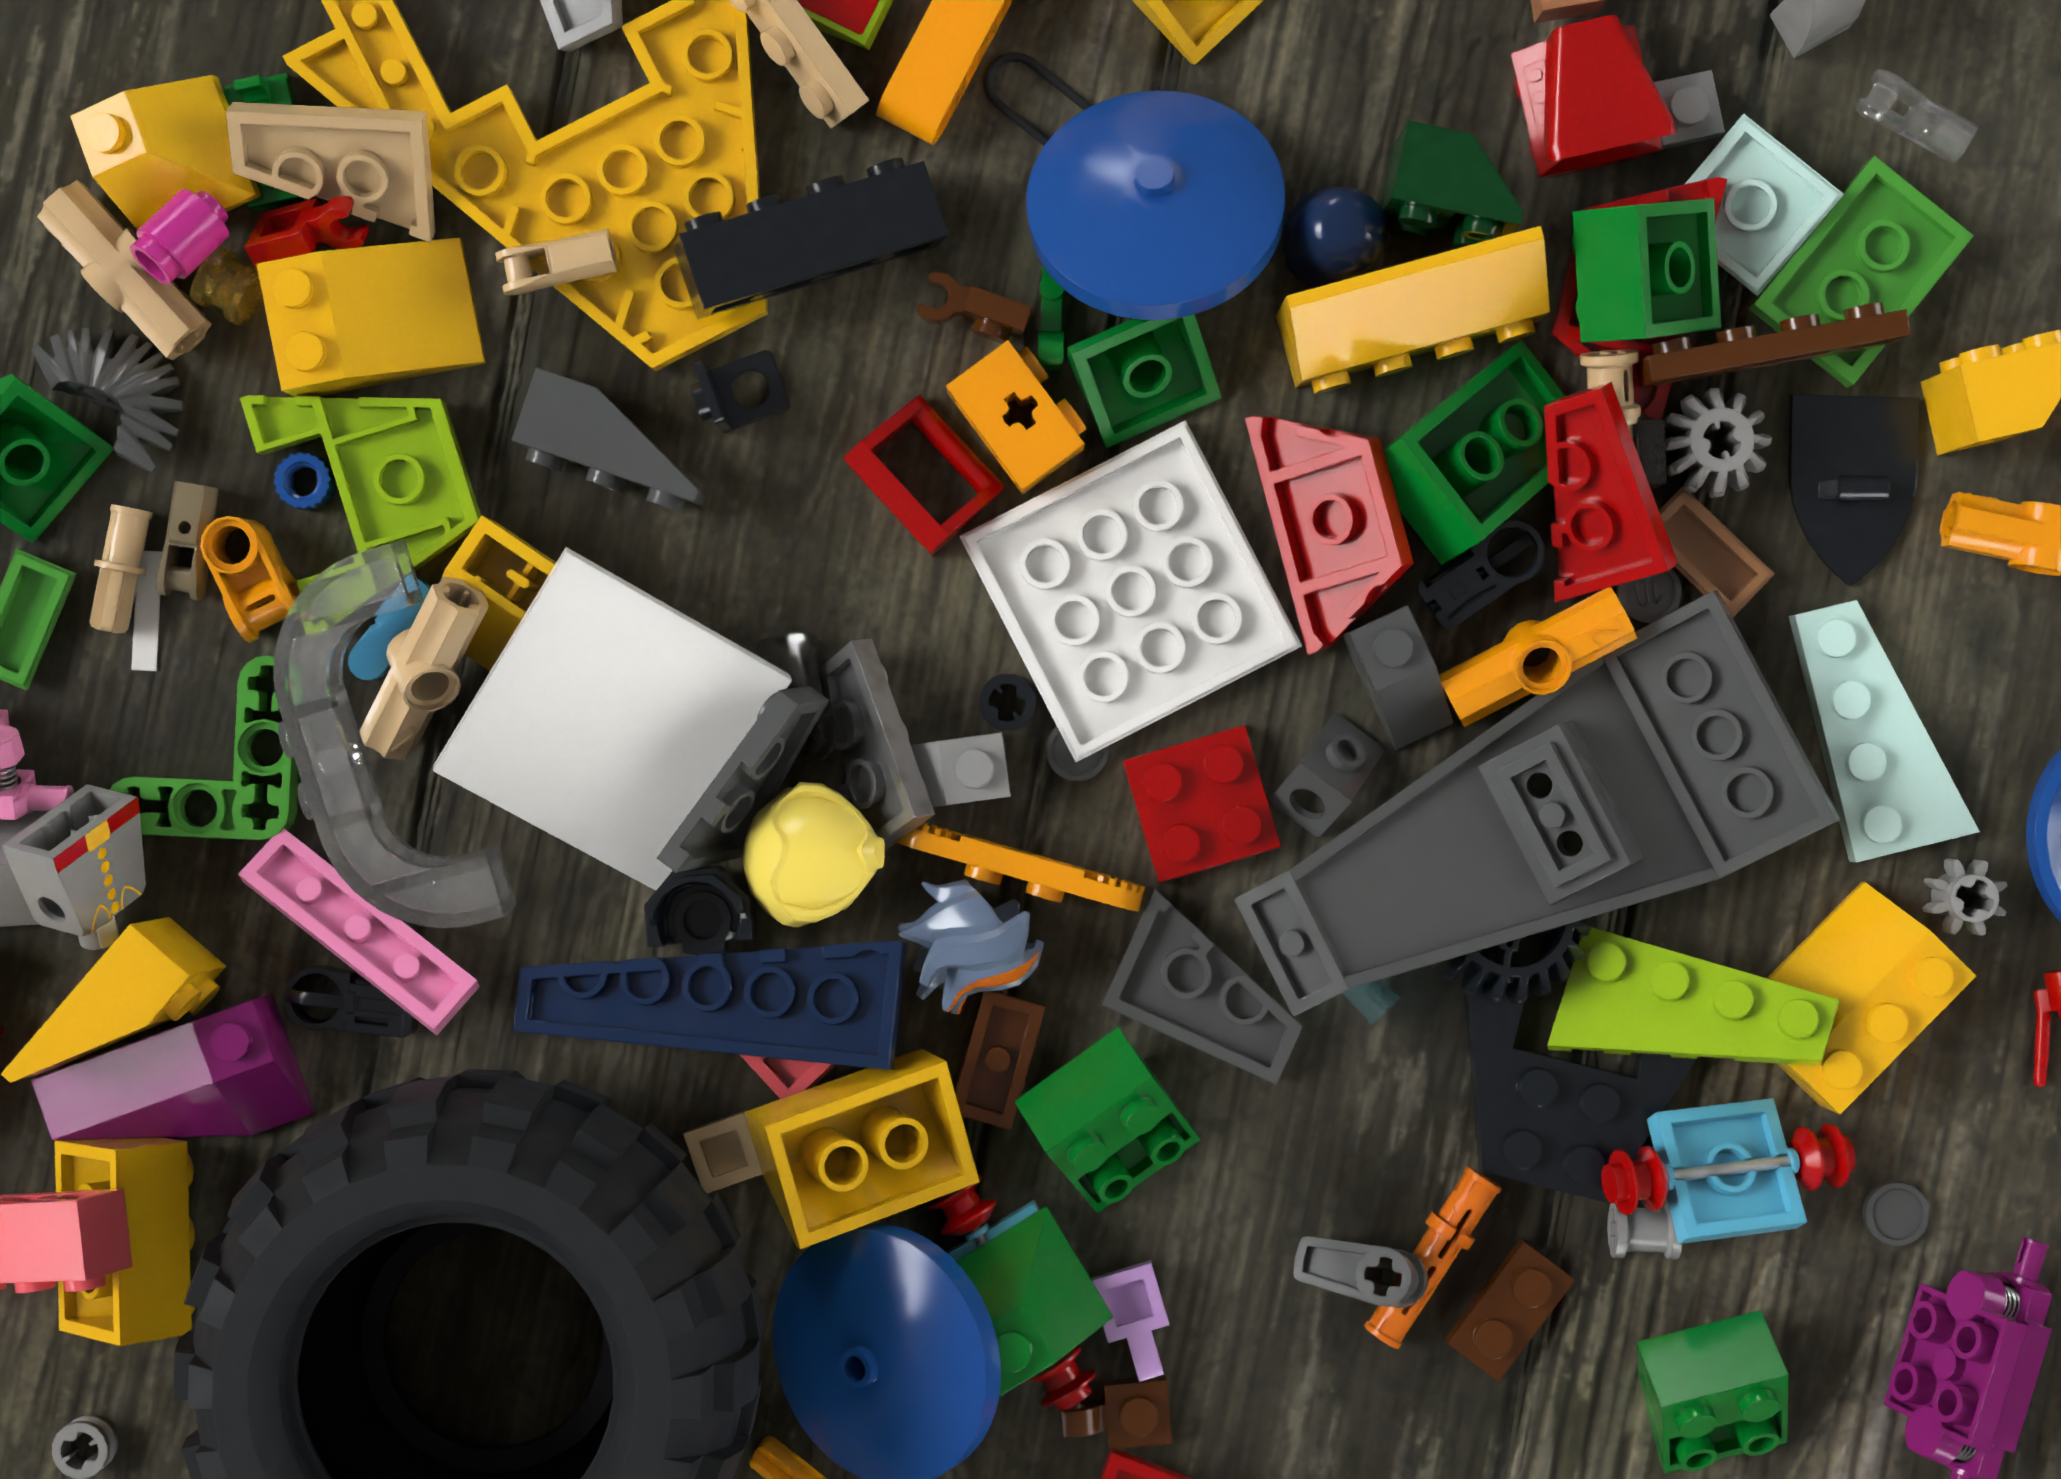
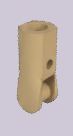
(567, 261)

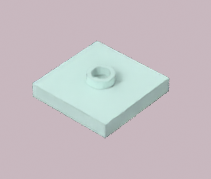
(1766, 204)

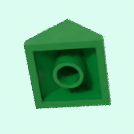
(1142, 375)

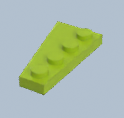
(1668, 1003)

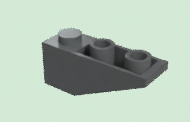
(585, 428)

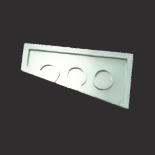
(1873, 744)

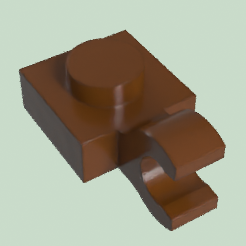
(992, 314)
(1129, 1413)

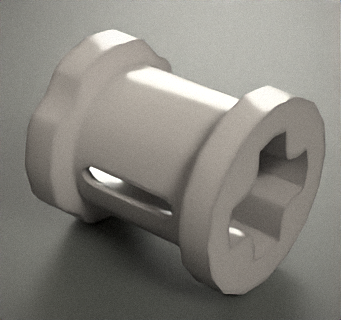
(1642, 1232)

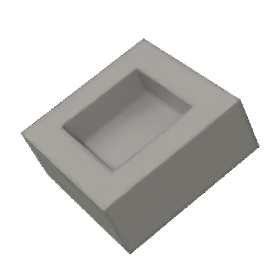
(1694, 108)

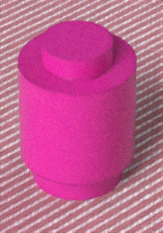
(180, 235)

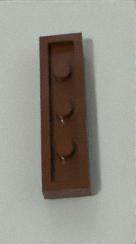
(1798, 340)

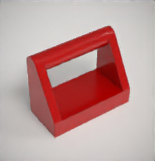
(898, 499)

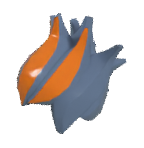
(970, 944)

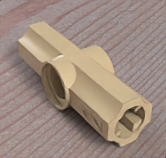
(112, 271)
(423, 668)

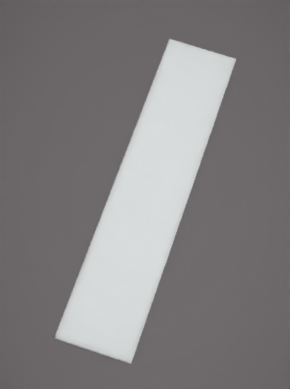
(146, 615)

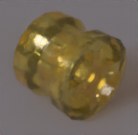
(228, 286)

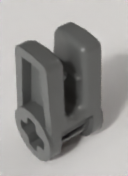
(1358, 1270)

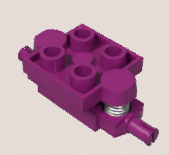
(1973, 1364)

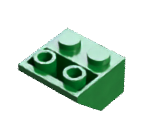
(1106, 1121)
(1714, 1392)

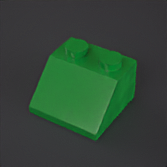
(1646, 270)

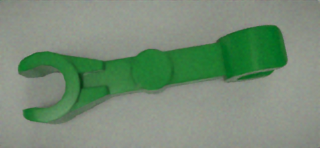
(1051, 334)

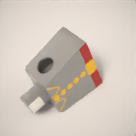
(81, 864)

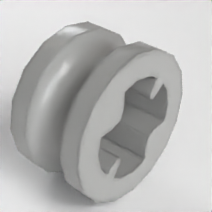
(102, 1434)

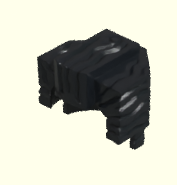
(701, 911)

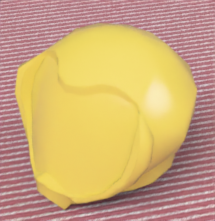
(809, 854)

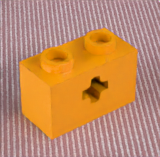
(983, 399)

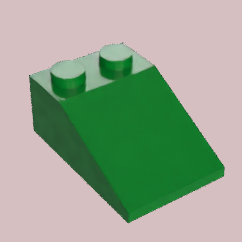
(1475, 454)

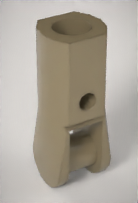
(190, 513)

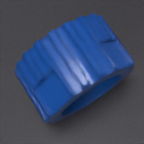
(285, 481)

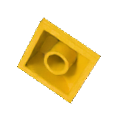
(162, 141)

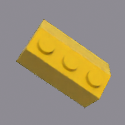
(1889, 985)
(863, 1147)
(149, 1297)

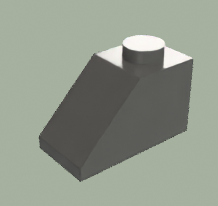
(1399, 676)

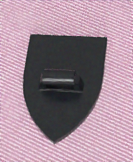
(1852, 476)

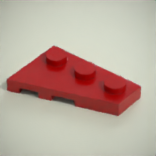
(1603, 502)

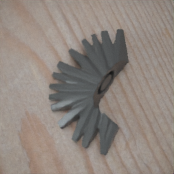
(124, 383)

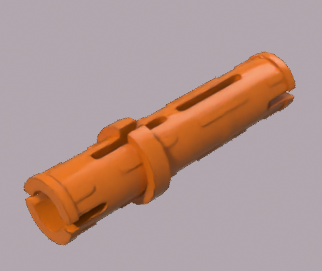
(1438, 1248)

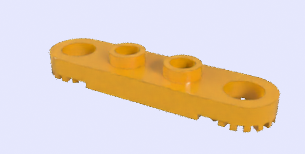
(1045, 876)

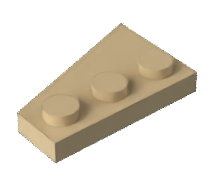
(340, 151)

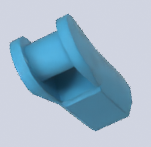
(369, 656)

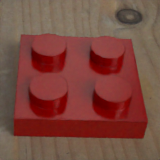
(1201, 803)

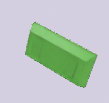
(29, 609)

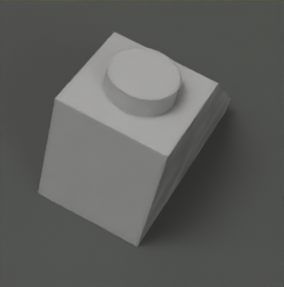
(964, 769)

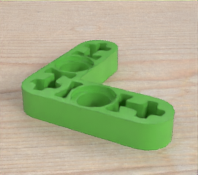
(234, 796)

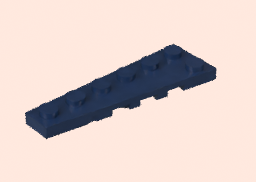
(769, 1003)

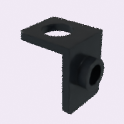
(715, 392)

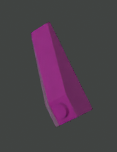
(195, 1080)

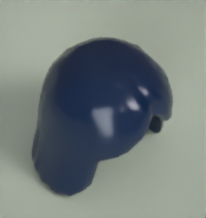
(1333, 235)

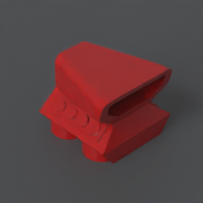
(1589, 98)

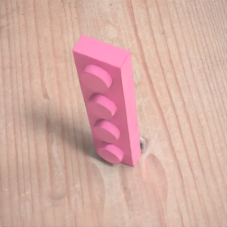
(359, 934)

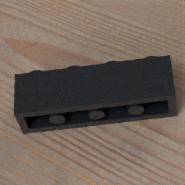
(809, 238)

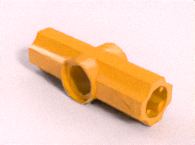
(2020, 533)
(1574, 640)

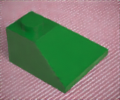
(42, 458)
(1034, 1295)

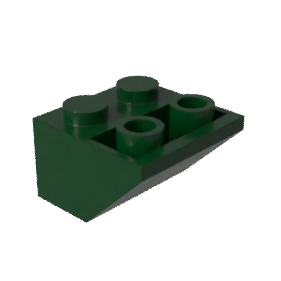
(1446, 187)

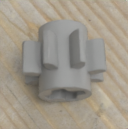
(1982, 889)

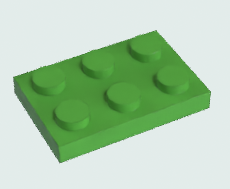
(1870, 248)

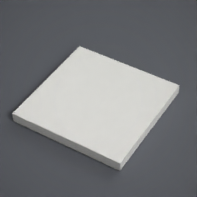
(1130, 591)
(607, 717)

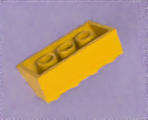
(1416, 310)

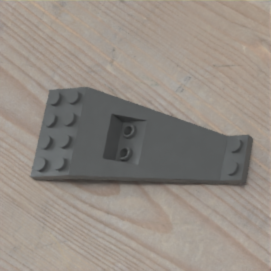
(1654, 757)

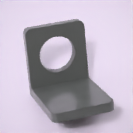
(1331, 769)

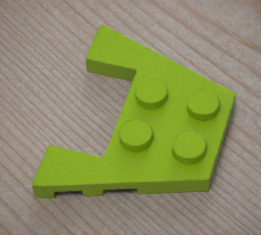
(390, 462)

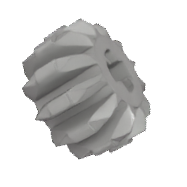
(1735, 437)

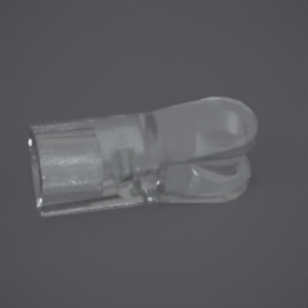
(1925, 122)

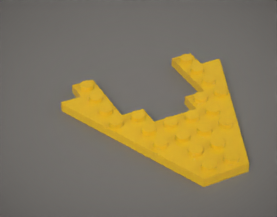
(628, 167)

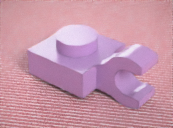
(1136, 1311)

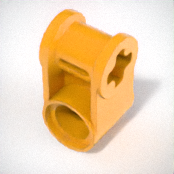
(251, 581)

